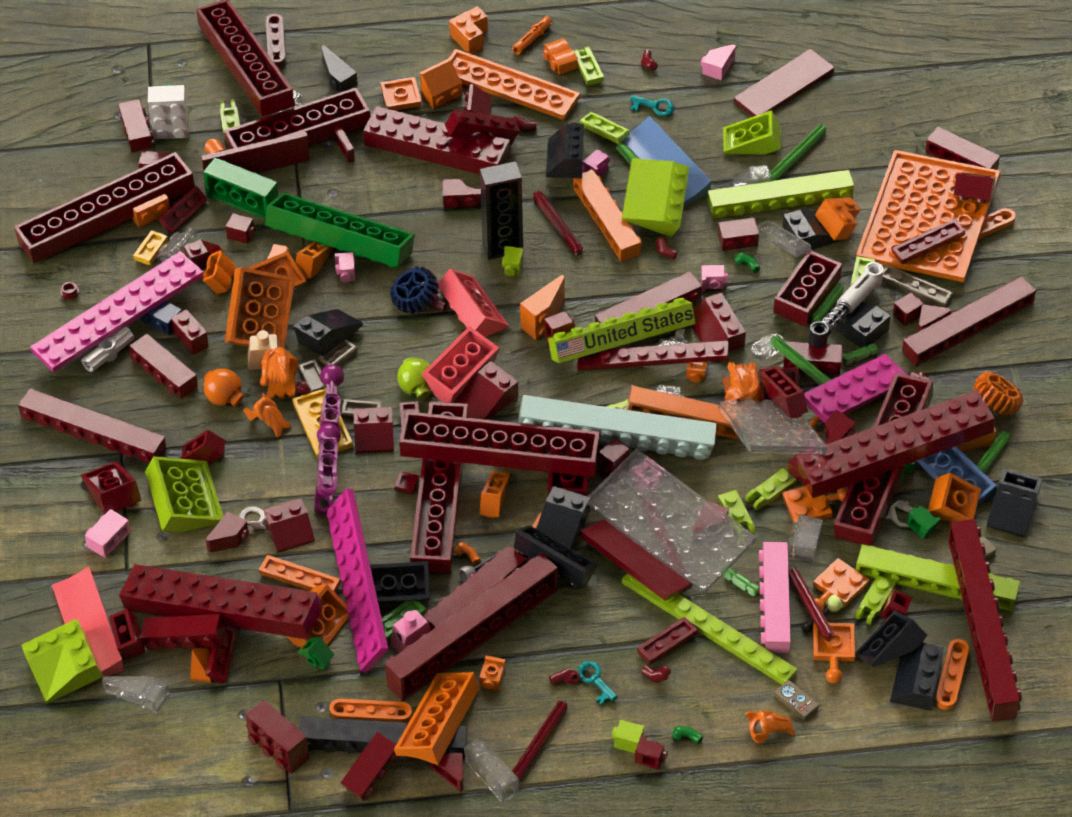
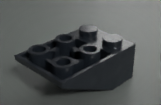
(1014, 502)

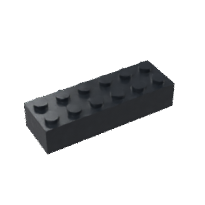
(501, 208)

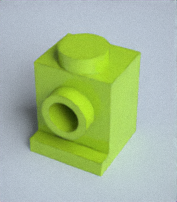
(512, 261)

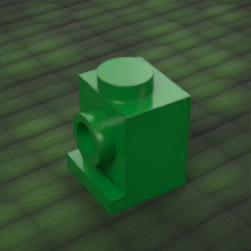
(922, 521)
(317, 652)

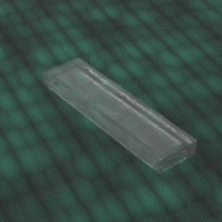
(783, 238)

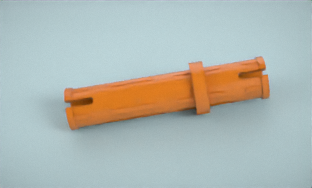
(536, 31)

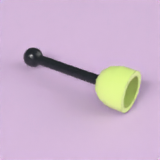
(832, 604)

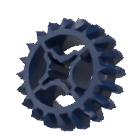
(417, 294)

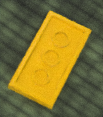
(308, 410)

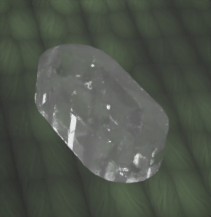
(765, 346)

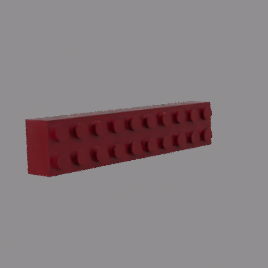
(245, 57)
(102, 207)
(499, 443)
(896, 443)
(865, 500)
(438, 504)
(238, 602)
(983, 620)
(471, 626)

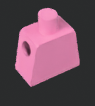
(408, 630)

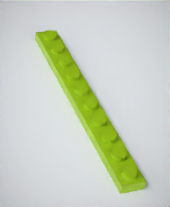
(719, 633)

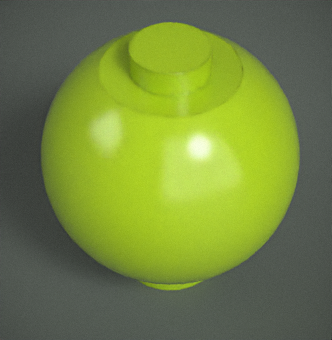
(411, 378)

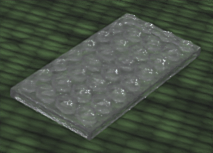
(670, 521)

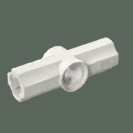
(107, 349)

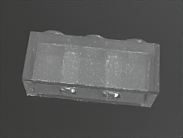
(491, 769)

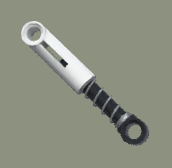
(846, 304)

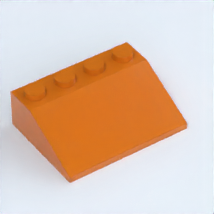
(258, 304)

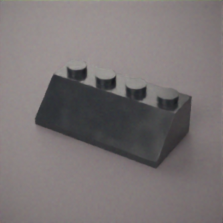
(566, 152)
(570, 564)

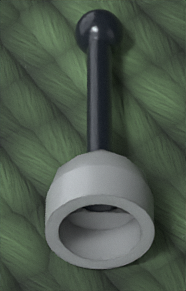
(466, 571)

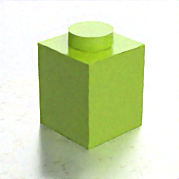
(627, 736)

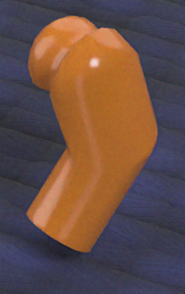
(469, 551)

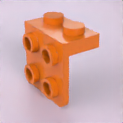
(150, 210)

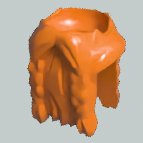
(279, 372)
(742, 383)

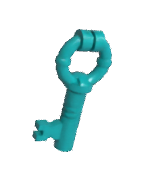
(653, 104)
(596, 679)

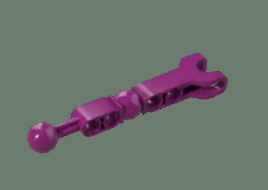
(328, 438)

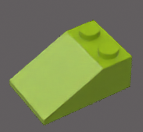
(753, 135)

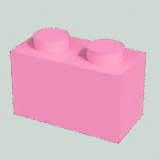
(107, 533)

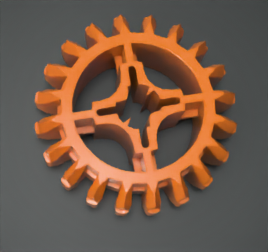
(998, 393)

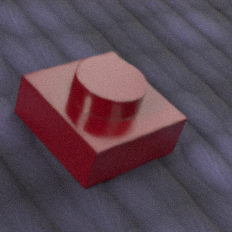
(406, 483)

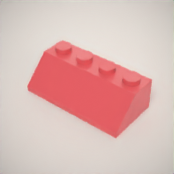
(471, 303)
(459, 364)

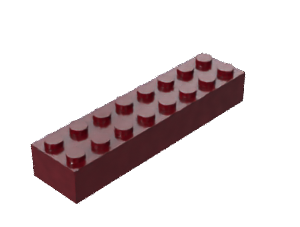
(314, 118)
(431, 142)

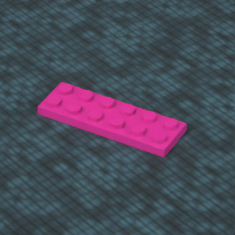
(853, 388)

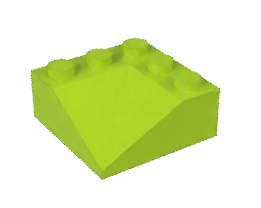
(62, 660)

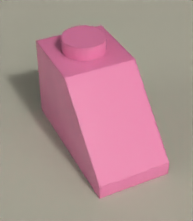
(718, 61)

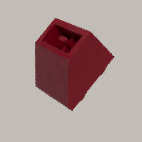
(478, 102)

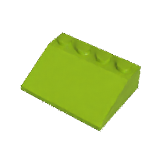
(655, 195)
(183, 494)

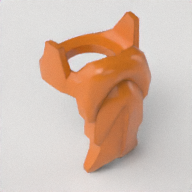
(267, 410)
(770, 723)

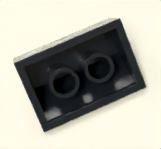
(401, 581)
(918, 677)

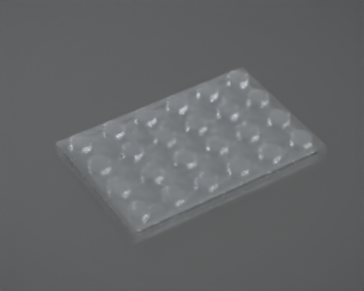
(769, 430)

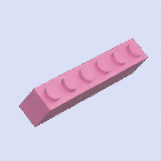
(775, 597)

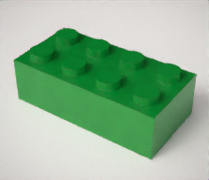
(239, 187)

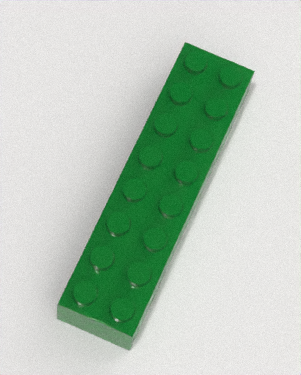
(339, 229)

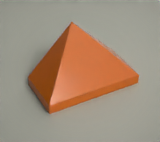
(199, 664)

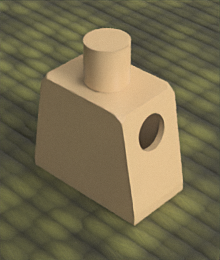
(258, 346)

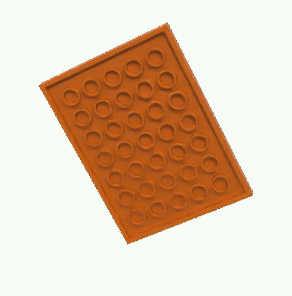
(916, 199)

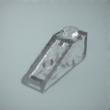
(139, 690)

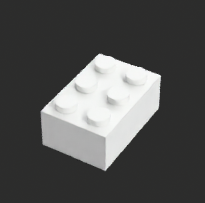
(168, 112)

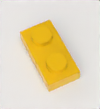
(150, 247)

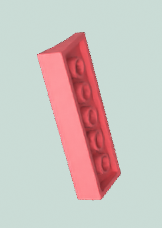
(80, 600)

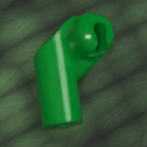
(752, 263)
(689, 732)

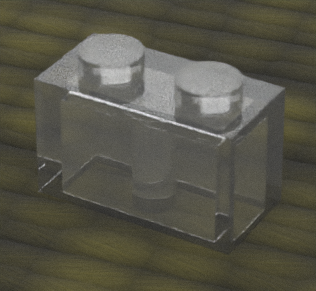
(805, 538)

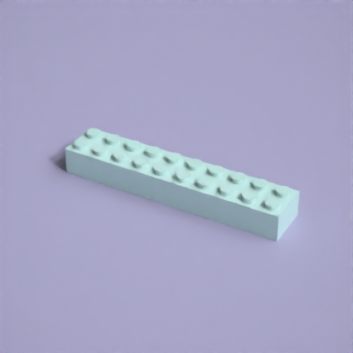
(632, 428)

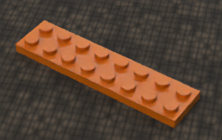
(514, 85)

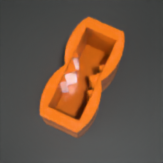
(560, 56)
(219, 272)

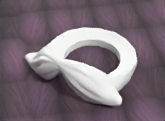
(892, 513)
(255, 524)

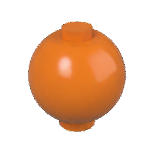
(223, 387)

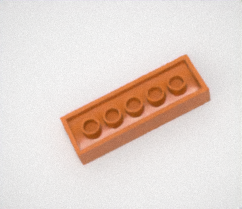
(438, 716)

